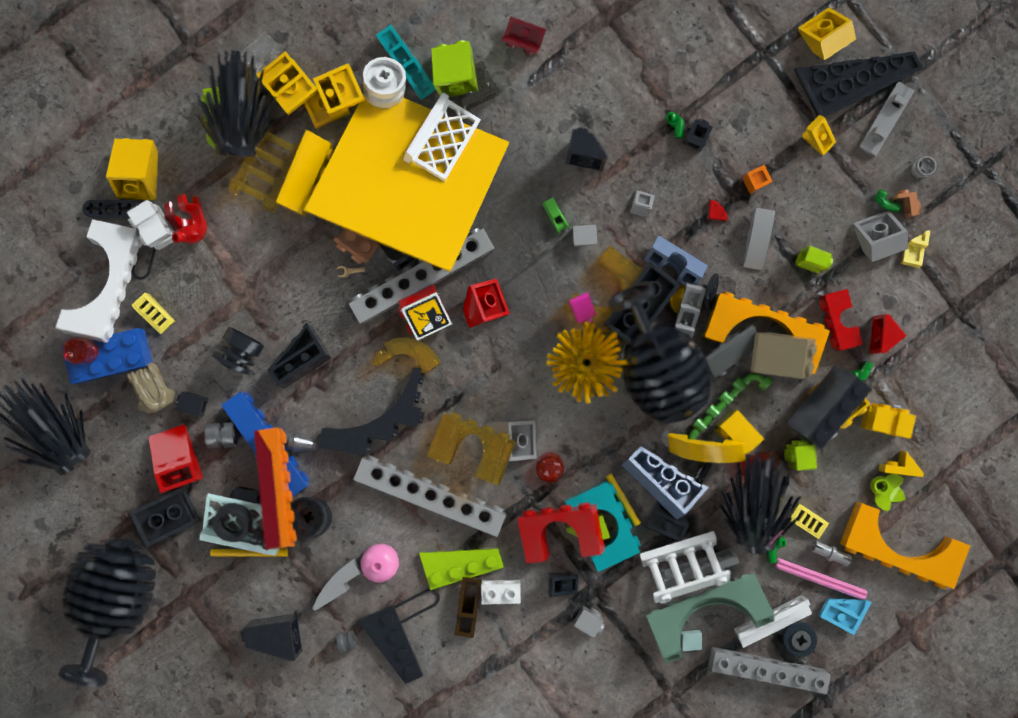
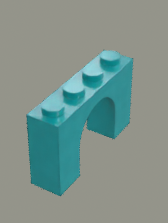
(623, 544)

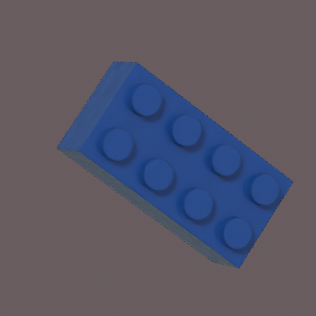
(122, 354)

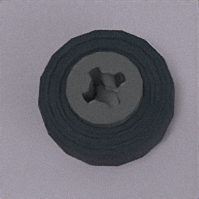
(794, 634)

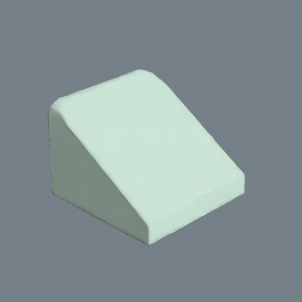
(691, 640)

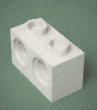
(500, 592)

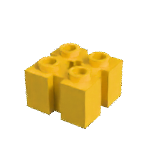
(886, 421)

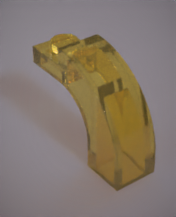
(420, 351)

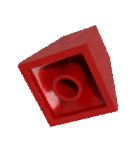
(484, 303)

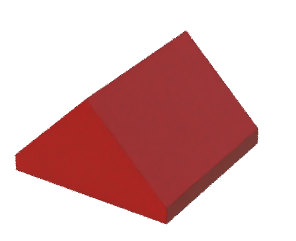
(884, 334)

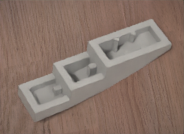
(689, 309)

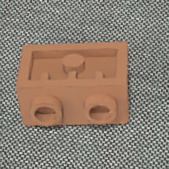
(358, 245)

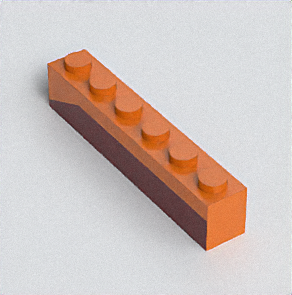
(274, 488)

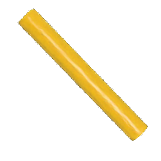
(625, 503)

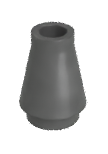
(301, 443)

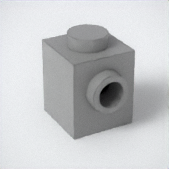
(589, 621)

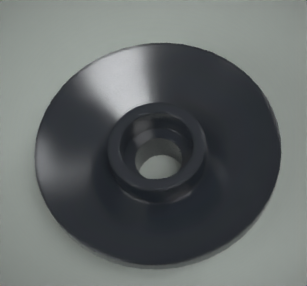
(711, 290)

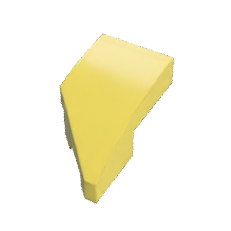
(914, 254)

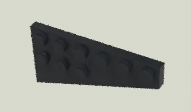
(847, 82)

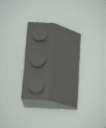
(731, 351)

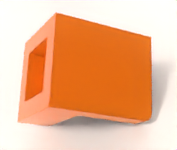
(757, 179)

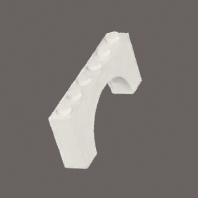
(97, 318)

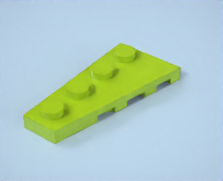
(451, 566)

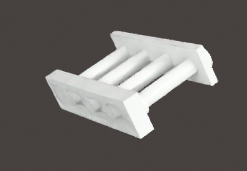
(688, 548)

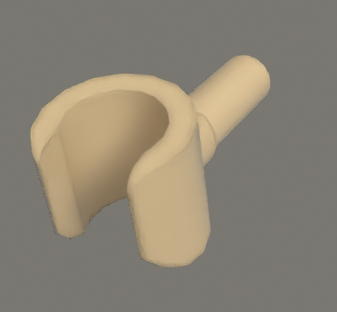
(350, 270)

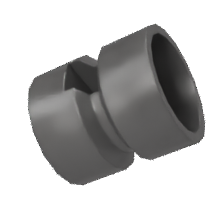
(221, 435)

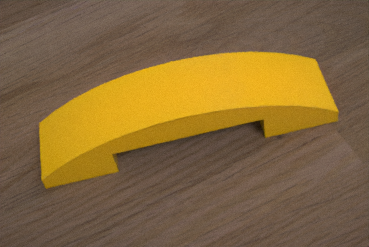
(706, 451)

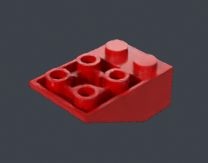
(174, 458)

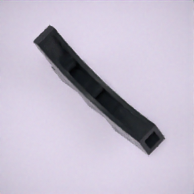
(404, 411)

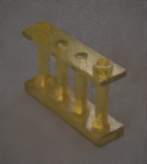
(269, 201)

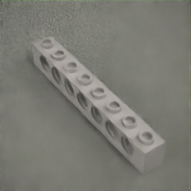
(359, 302)
(365, 475)

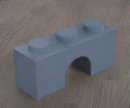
(688, 267)

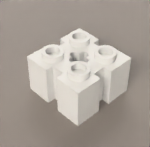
(152, 225)

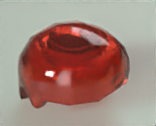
(550, 467)

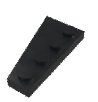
(391, 639)

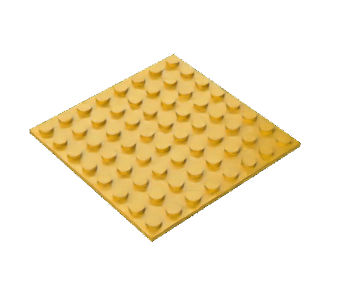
(398, 202)

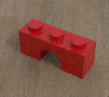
(841, 336)

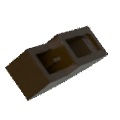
(468, 607)

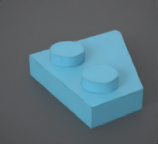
(845, 612)

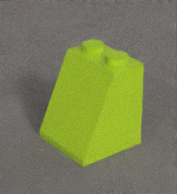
(454, 69)

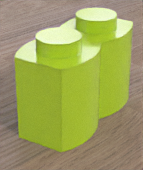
(814, 259)

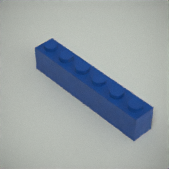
(250, 419)

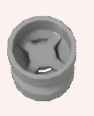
(926, 164)

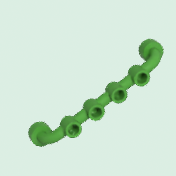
(726, 398)

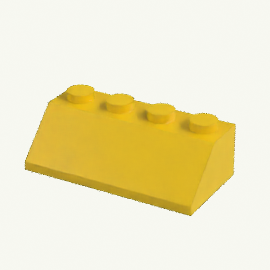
(305, 173)

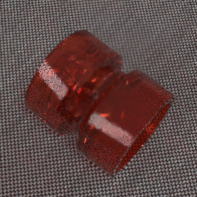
(81, 351)

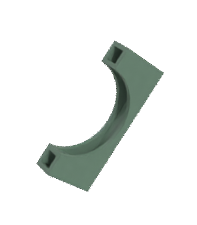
(741, 594)

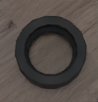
(227, 534)

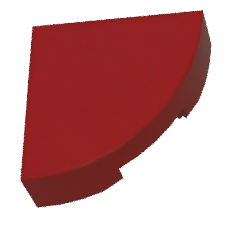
(716, 211)

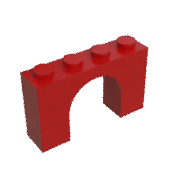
(582, 519)

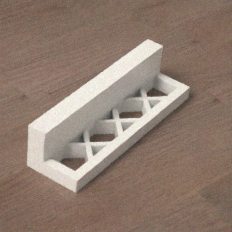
(783, 617)

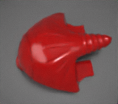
(187, 230)

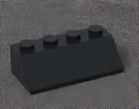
(624, 323)
(829, 406)

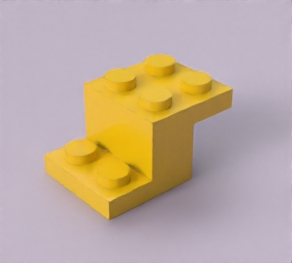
(287, 83)
(335, 95)

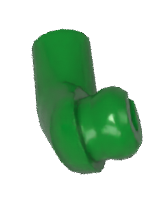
(881, 199)
(864, 371)
(772, 556)

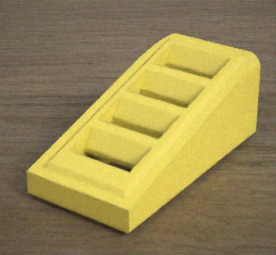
(137, 305)
(794, 515)

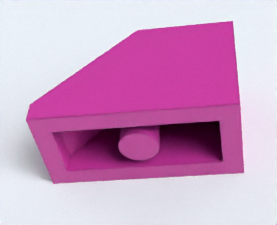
(582, 308)

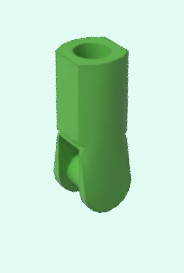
(554, 212)

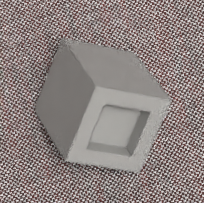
(584, 235)

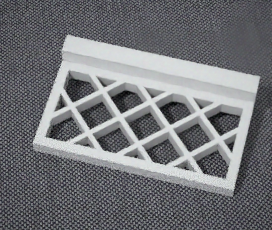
(426, 133)

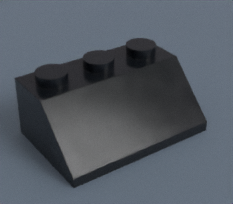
(585, 150)

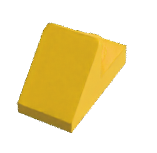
(819, 135)
(905, 467)

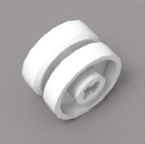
(384, 82)

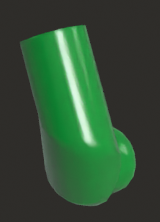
(677, 123)

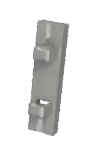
(886, 119)
(725, 559)

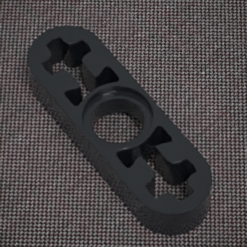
(103, 204)

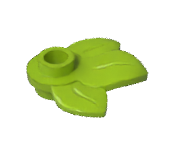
(888, 492)

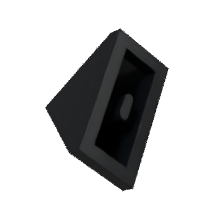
(562, 584)

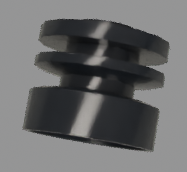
(238, 351)
(312, 506)

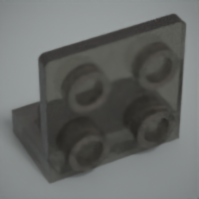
(486, 89)

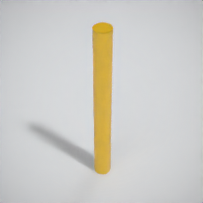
(244, 553)

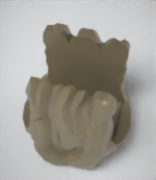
(151, 389)

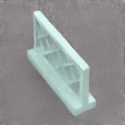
(210, 536)

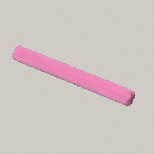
(821, 579)

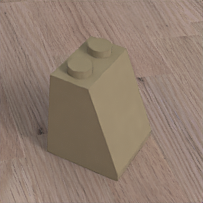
(783, 355)

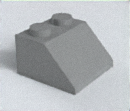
(881, 235)
(523, 433)

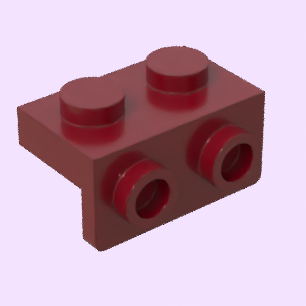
(524, 35)

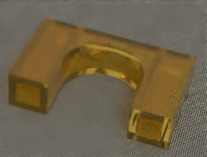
(626, 274)
(496, 447)

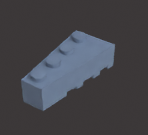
(664, 482)

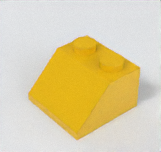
(827, 33)

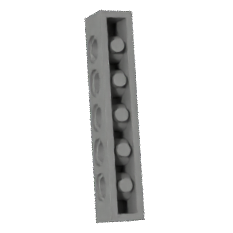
(769, 670)

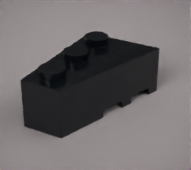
(299, 358)

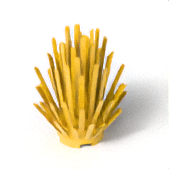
(599, 359)

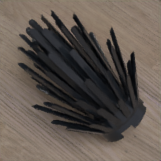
(231, 122)
(56, 437)
(759, 505)

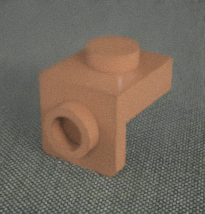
(910, 203)

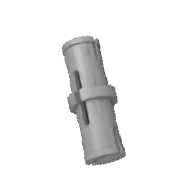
(831, 553)

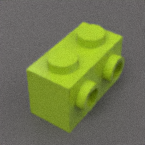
(800, 455)

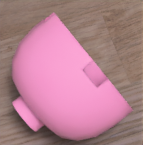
(379, 563)

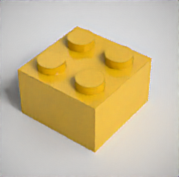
(735, 427)

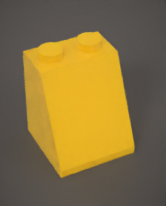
(133, 169)

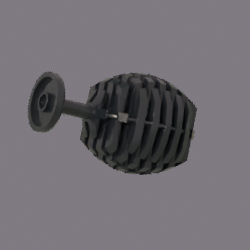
(664, 366)
(105, 599)

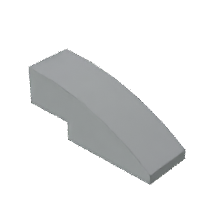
(758, 238)
(338, 583)

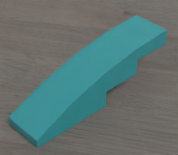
(399, 51)

